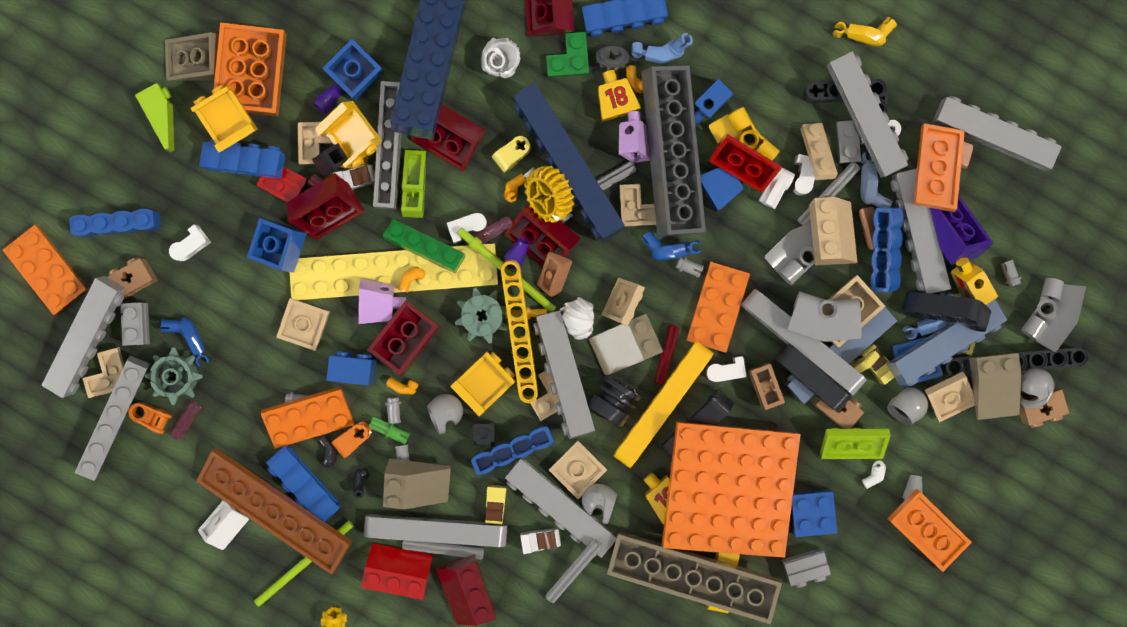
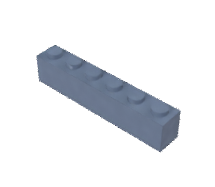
(940, 348)
(849, 350)

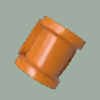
(153, 418)
(350, 440)

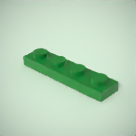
(424, 246)

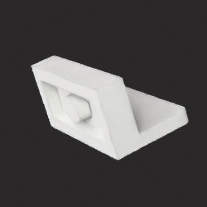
(222, 525)

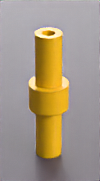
(530, 312)

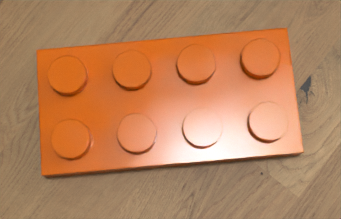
(938, 167)
(45, 269)
(718, 307)
(307, 417)
(929, 530)

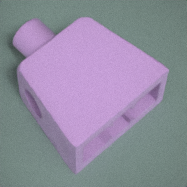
(634, 139)
(377, 301)

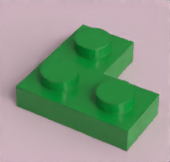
(573, 62)

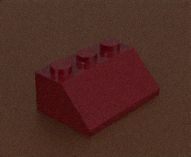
(549, 17)
(454, 138)
(324, 207)
(542, 235)
(404, 338)
(467, 592)

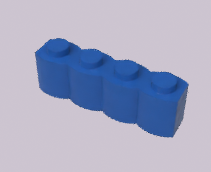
(619, 14)
(243, 160)
(114, 223)
(887, 242)
(507, 451)
(303, 483)

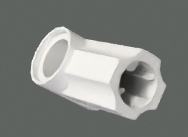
(775, 190)

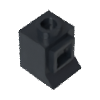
(484, 433)

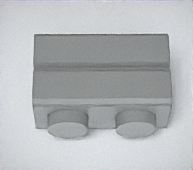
(135, 324)
(806, 567)

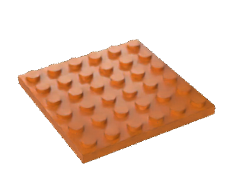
(730, 489)

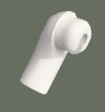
(877, 474)

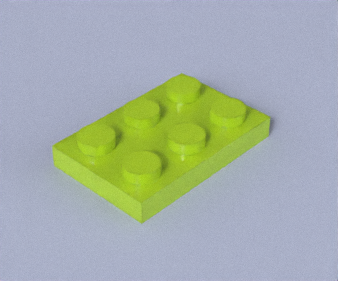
(855, 443)

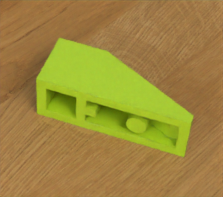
(159, 111)

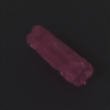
(494, 229)
(185, 420)

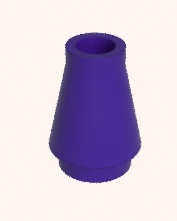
(326, 100)
(517, 252)

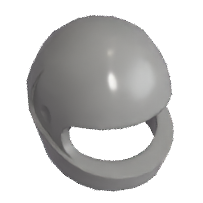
(1037, 383)
(911, 402)
(443, 409)
(599, 497)

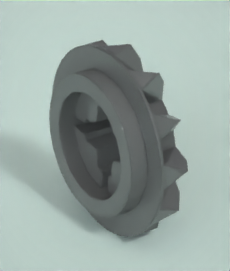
(619, 55)

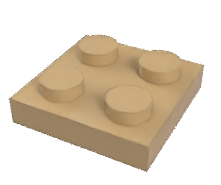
(623, 301)
(303, 324)
(950, 396)
(577, 469)

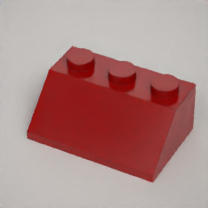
(744, 163)
(397, 571)

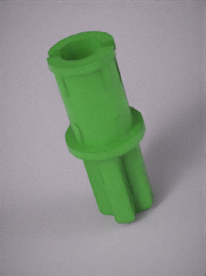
(389, 430)

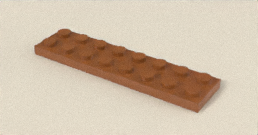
(274, 511)

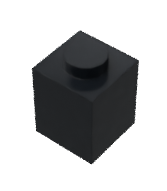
(330, 159)

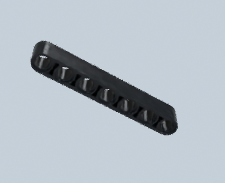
(1044, 360)

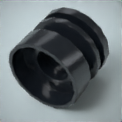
(613, 400)

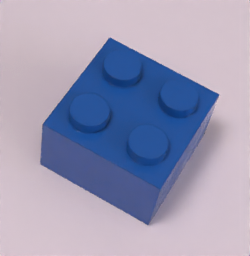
(353, 70)
(276, 245)
(351, 369)
(813, 513)

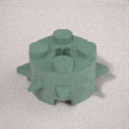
(470, 320)
(163, 372)

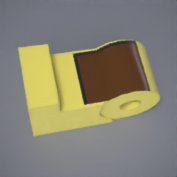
(879, 368)
(495, 504)

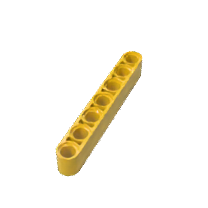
(519, 341)
(663, 404)

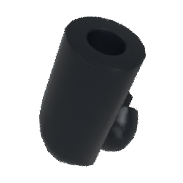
(330, 452)
(358, 484)

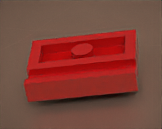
(285, 188)

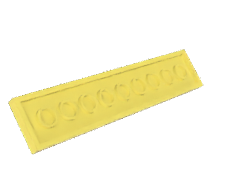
(342, 273)

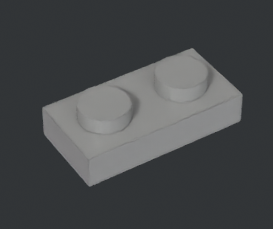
(848, 142)

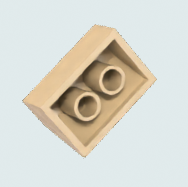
(832, 231)
(869, 302)

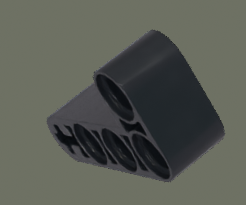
(826, 97)
(946, 308)
(812, 377)
(711, 413)

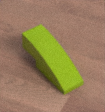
(413, 184)

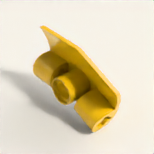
(738, 125)

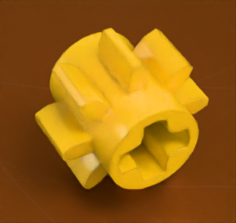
(333, 618)

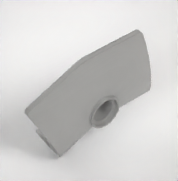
(788, 253)
(841, 324)
(1054, 328)

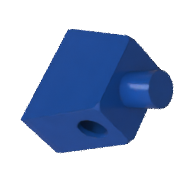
(718, 94)
(720, 187)

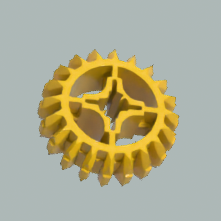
(549, 194)

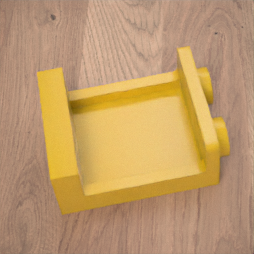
(224, 117)
(352, 132)
(484, 382)

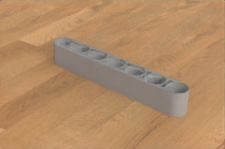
(817, 352)
(435, 530)

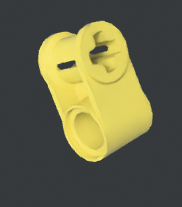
(508, 156)

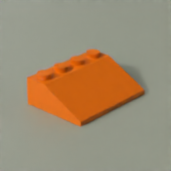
(253, 65)

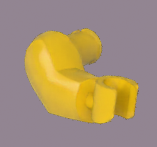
(866, 34)

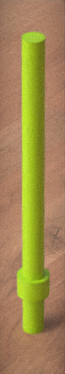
(475, 244)
(293, 572)

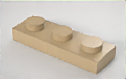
(818, 151)

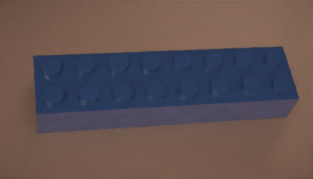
(427, 67)
(564, 156)

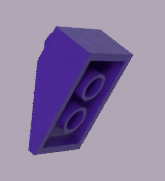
(959, 233)

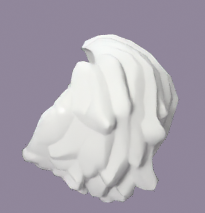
(500, 57)
(578, 318)

